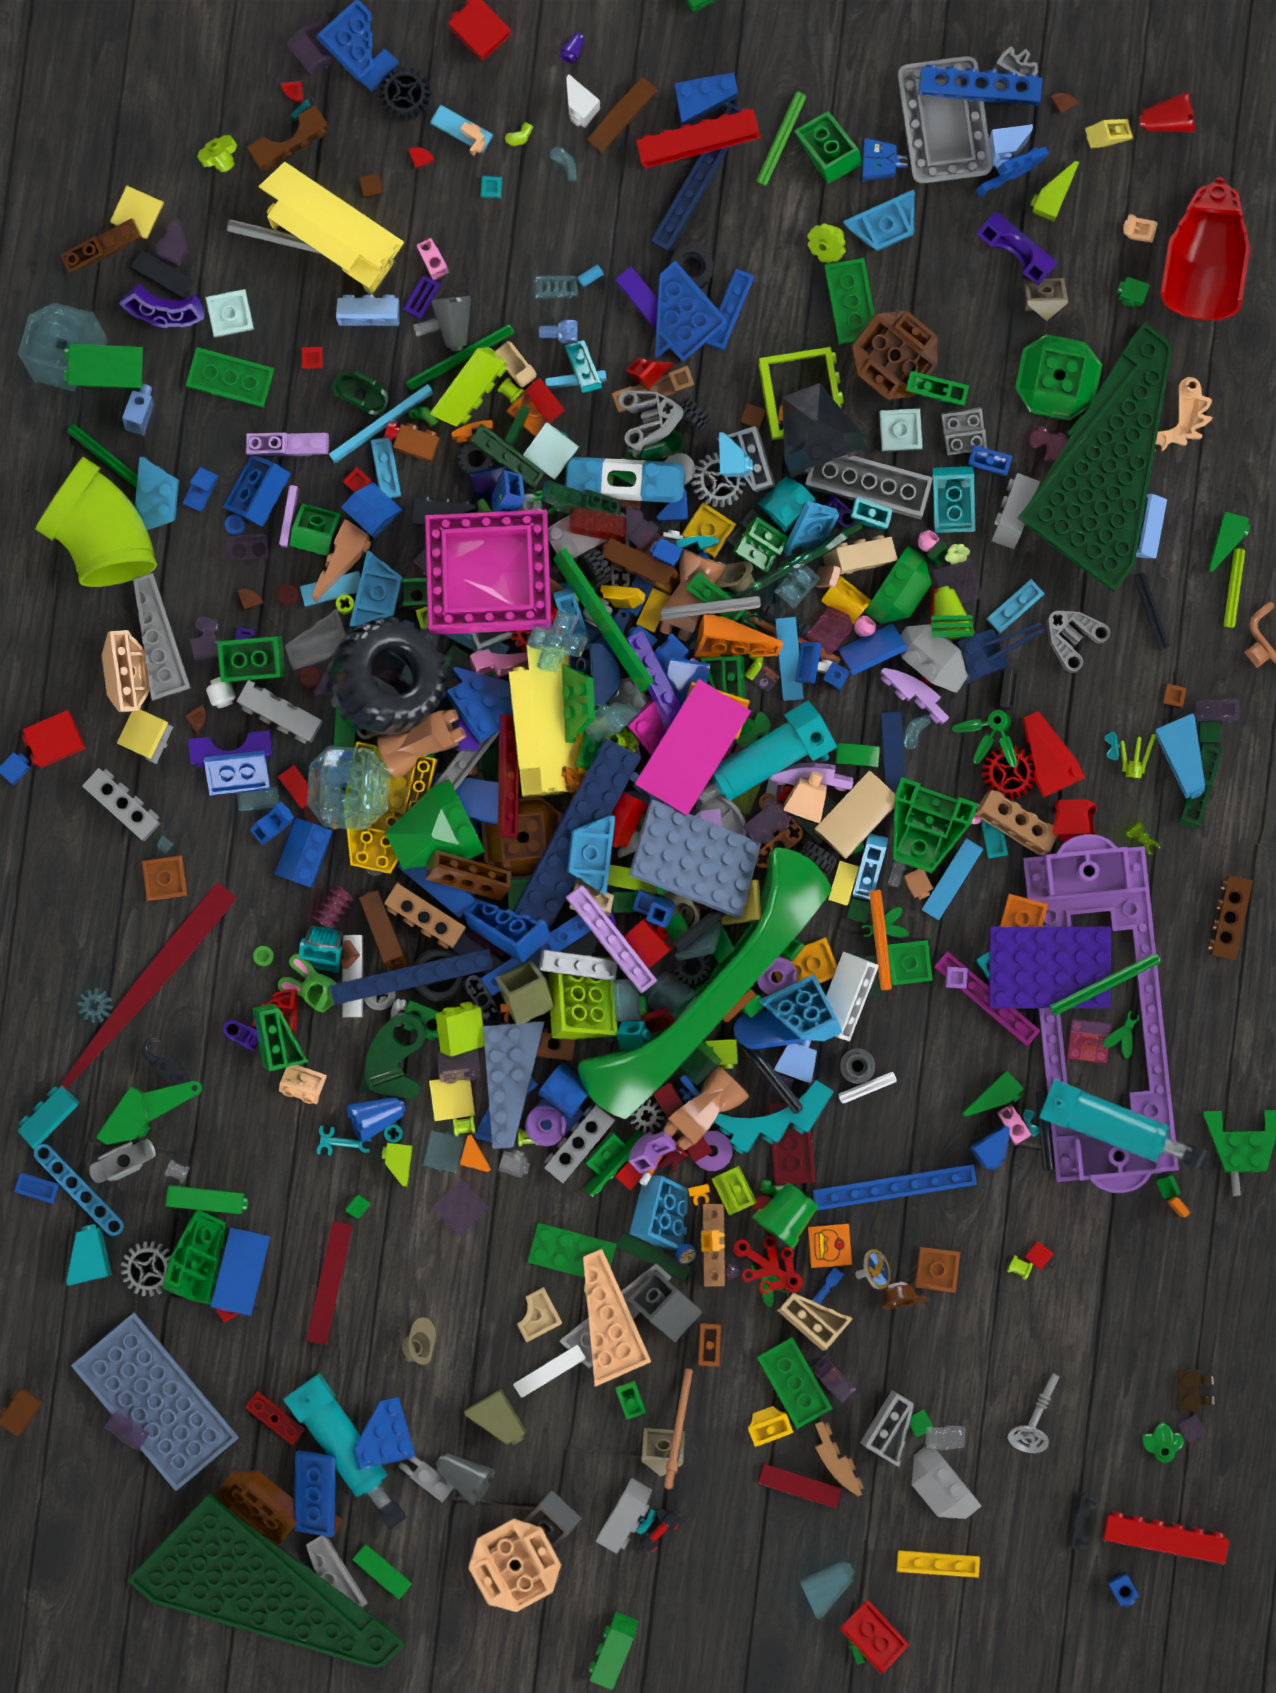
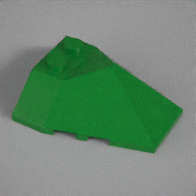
(434, 824)
(927, 824)
(197, 1259)

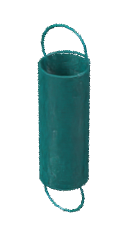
(303, 107)

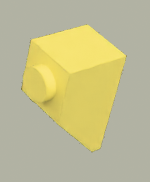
(1108, 133)

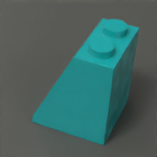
(785, 503)
(89, 1256)

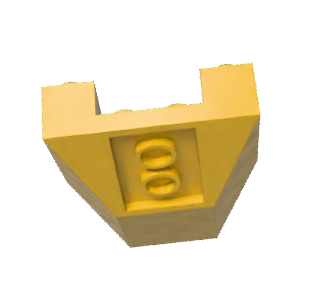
(371, 846)

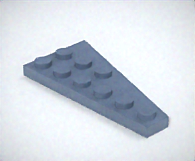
(509, 1066)

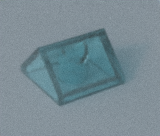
(670, 994)
(626, 1001)

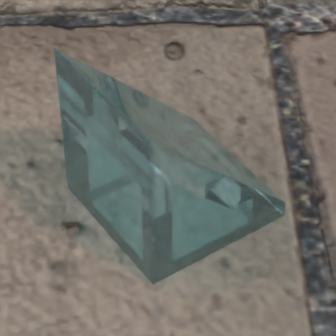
(164, 844)

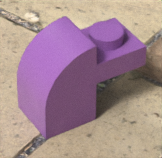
(648, 1148)

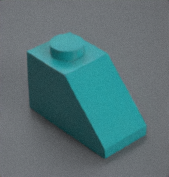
(871, 514)

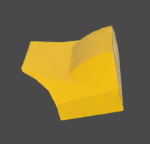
(623, 596)
(768, 1426)

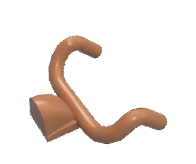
(1262, 649)

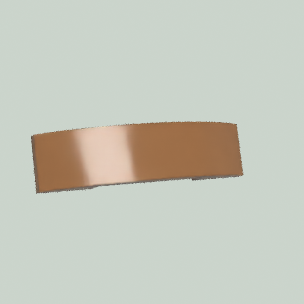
(667, 385)

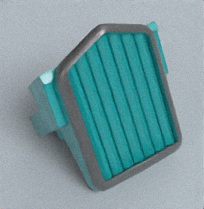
(322, 948)

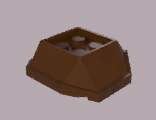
(914, 349)
(537, 820)
(258, 1503)

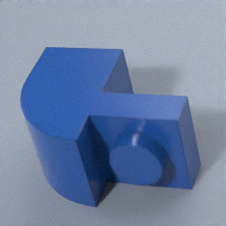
(272, 823)
(658, 909)

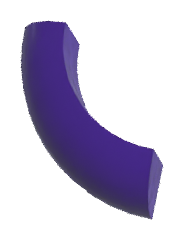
(160, 311)

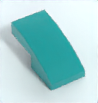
(700, 542)

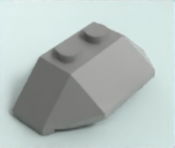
(934, 657)
(941, 1486)

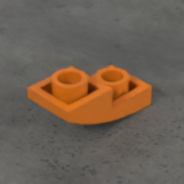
(465, 432)

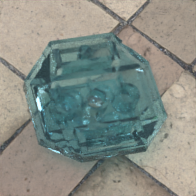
(43, 333)
(368, 787)

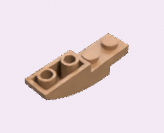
(839, 1467)

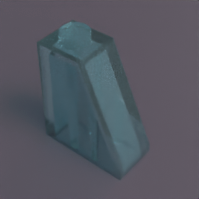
(827, 1586)

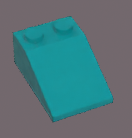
(954, 499)

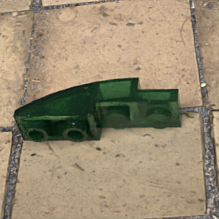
(568, 498)

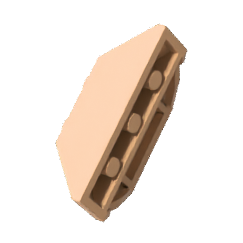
(125, 671)

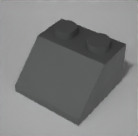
(554, 1518)

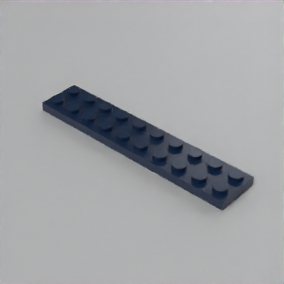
(592, 801)

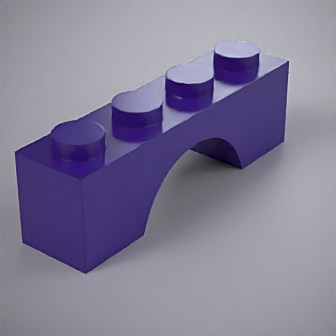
(1001, 233)
(204, 747)

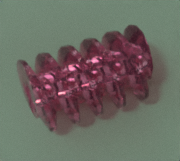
(333, 907)

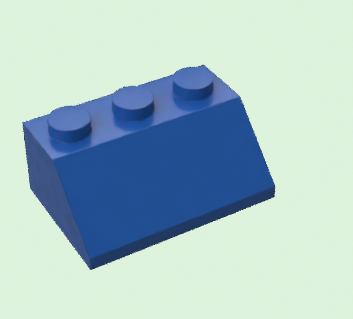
(257, 490)
(304, 852)
(992, 1148)

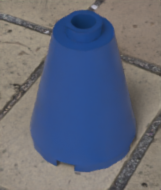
(374, 1116)

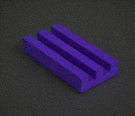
(414, 312)

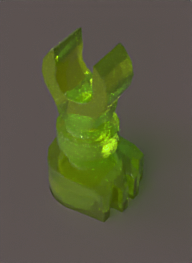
(1137, 830)

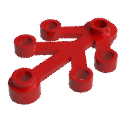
(771, 1267)

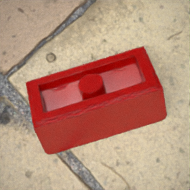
(544, 401)

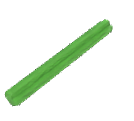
(781, 138)

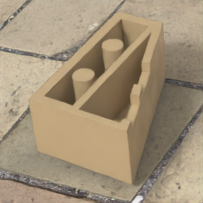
(862, 555)
(813, 1320)

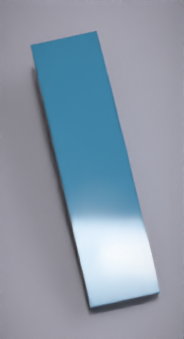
(952, 879)

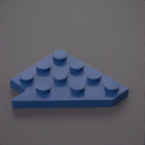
(684, 314)

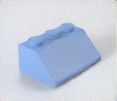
(1007, 143)
(368, 311)
(1151, 526)

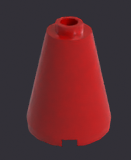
(1170, 116)

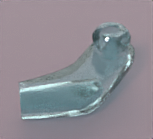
(565, 160)
(913, 731)

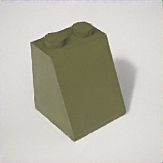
(525, 992)
(497, 1417)

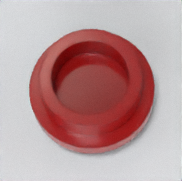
(392, 431)

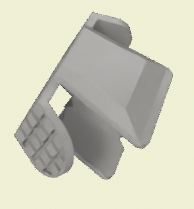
(109, 1168)

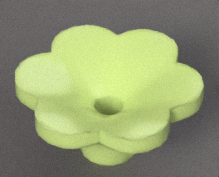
(957, 554)

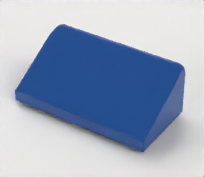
(990, 460)

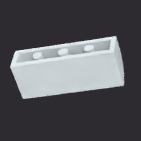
(356, 971)
(850, 990)

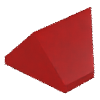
(648, 372)

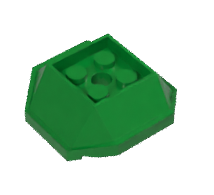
(1051, 397)

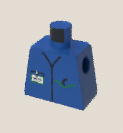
(880, 160)
(508, 492)

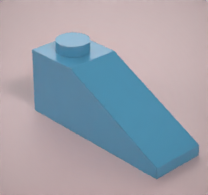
(870, 866)

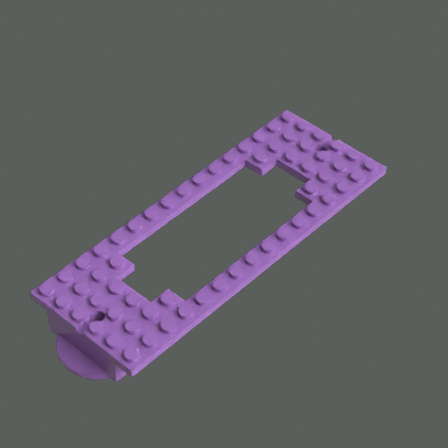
(1122, 887)

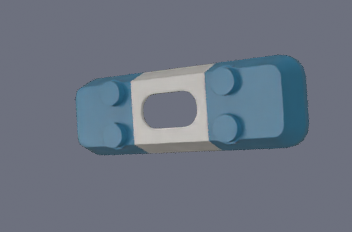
(654, 482)

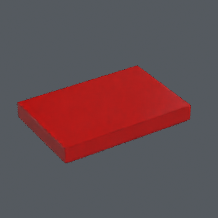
(874, 1636)

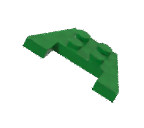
(1242, 1149)

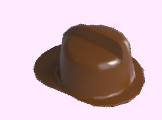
(900, 1295)

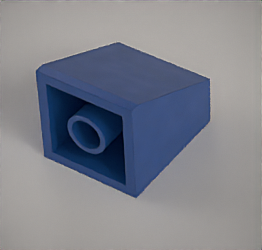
(372, 509)
(564, 1090)

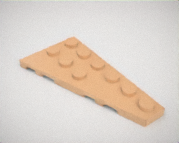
(613, 1333)

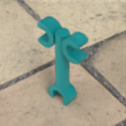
(327, 1140)

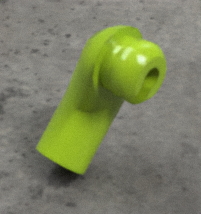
(519, 137)
(754, 668)

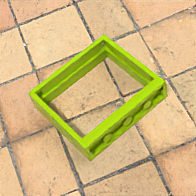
(763, 364)

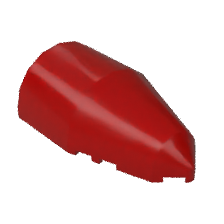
(1208, 256)

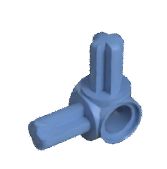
(565, 331)

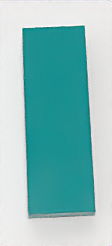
(583, 366)

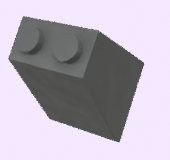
(665, 1306)

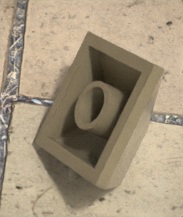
(1046, 297)
(657, 1449)

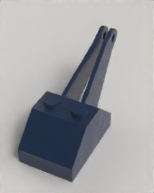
(984, 654)
(600, 663)

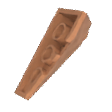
(348, 548)

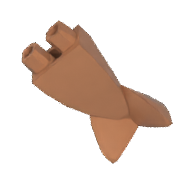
(688, 567)
(430, 737)
(694, 1118)

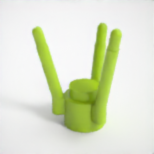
(1135, 768)

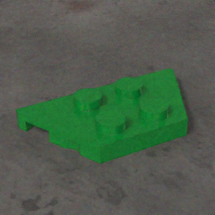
(578, 702)

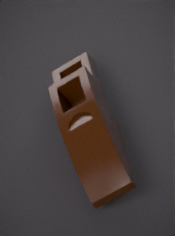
(101, 247)

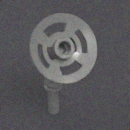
(1030, 1431)

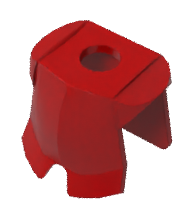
(1074, 818)

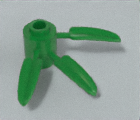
(987, 741)

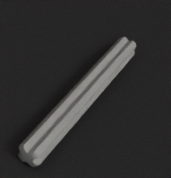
(268, 234)
(710, 607)

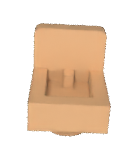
(473, 132)
(1140, 229)

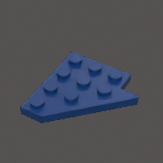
(480, 701)

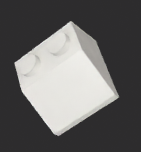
(581, 103)

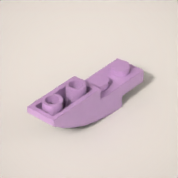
(287, 444)
(908, 686)
(793, 772)

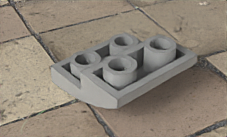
(963, 430)

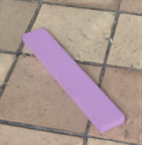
(611, 939)

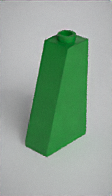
(206, 1199)

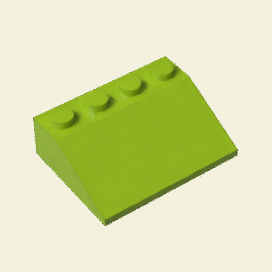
(470, 386)
(581, 1006)

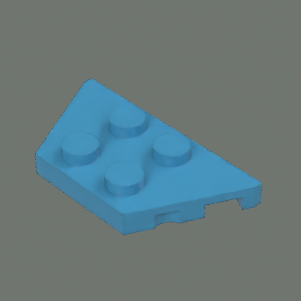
(885, 222)
(155, 495)
(811, 526)
(376, 592)
(592, 852)

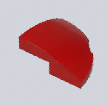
(288, 1004)

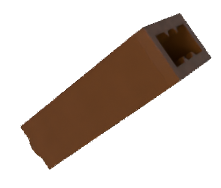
(641, 566)
(383, 931)

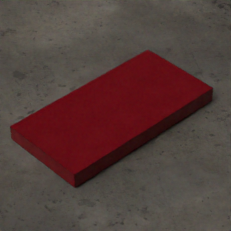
(792, 1155)

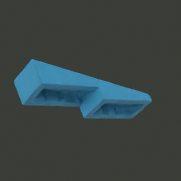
(567, 602)
(789, 658)

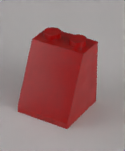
(649, 942)

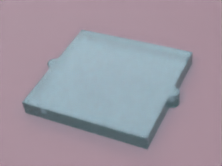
(443, 1151)

